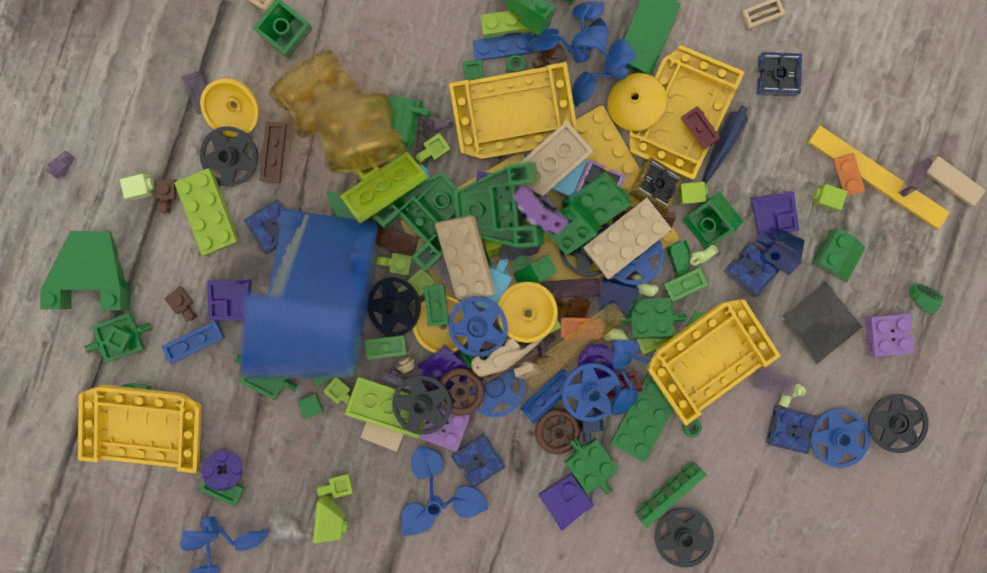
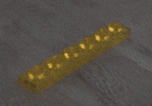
(576, 343)

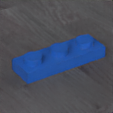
(501, 46)
(193, 342)
(545, 397)

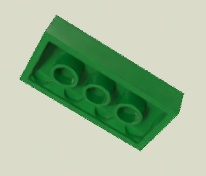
(649, 32)

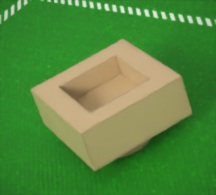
(526, 370)

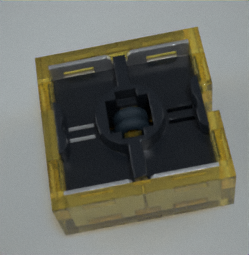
(656, 183)

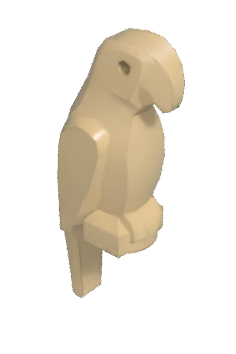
(501, 358)

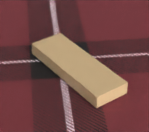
(955, 181)

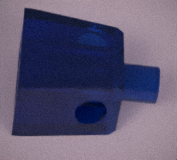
(782, 249)
(617, 292)

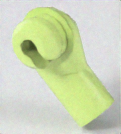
(701, 257)
(646, 289)
(615, 334)
(799, 391)

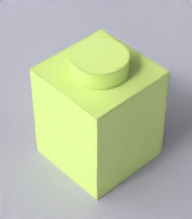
(137, 187)

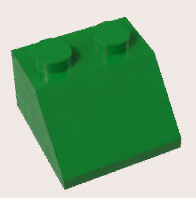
(283, 28)
(713, 220)
(839, 254)

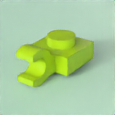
(434, 147)
(398, 263)
(338, 391)
(338, 486)

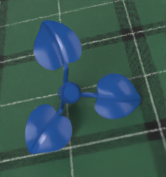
(592, 37)
(617, 57)
(623, 353)
(418, 519)
(210, 531)

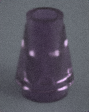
(60, 165)

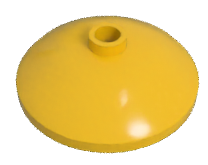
(220, 111)
(639, 113)
(526, 297)
(435, 337)

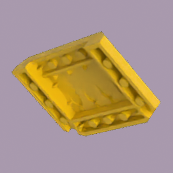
(689, 82)
(511, 110)
(710, 358)
(139, 427)

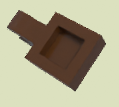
(550, 56)
(165, 192)
(180, 303)
(575, 308)

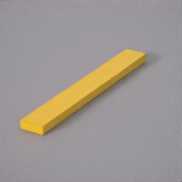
(880, 178)

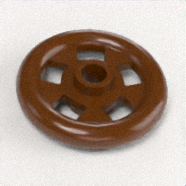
(473, 381)
(552, 415)

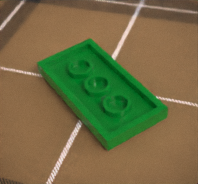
(643, 421)
(666, 497)

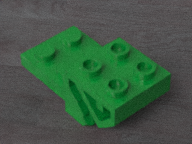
(588, 211)

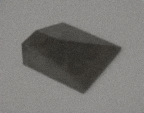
(820, 322)

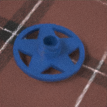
(642, 266)
(477, 326)
(497, 391)
(590, 391)
(840, 438)

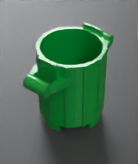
(406, 117)

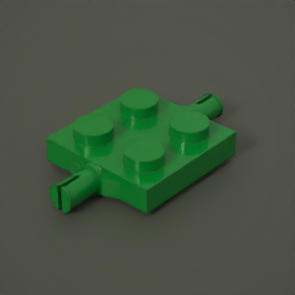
(652, 318)
(125, 322)
(267, 386)
(591, 465)

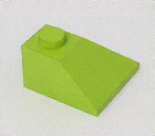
(329, 521)

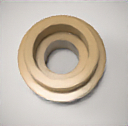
(405, 364)

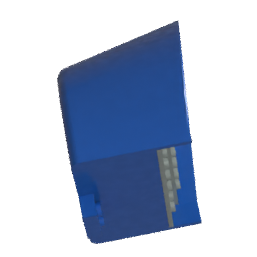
(314, 300)

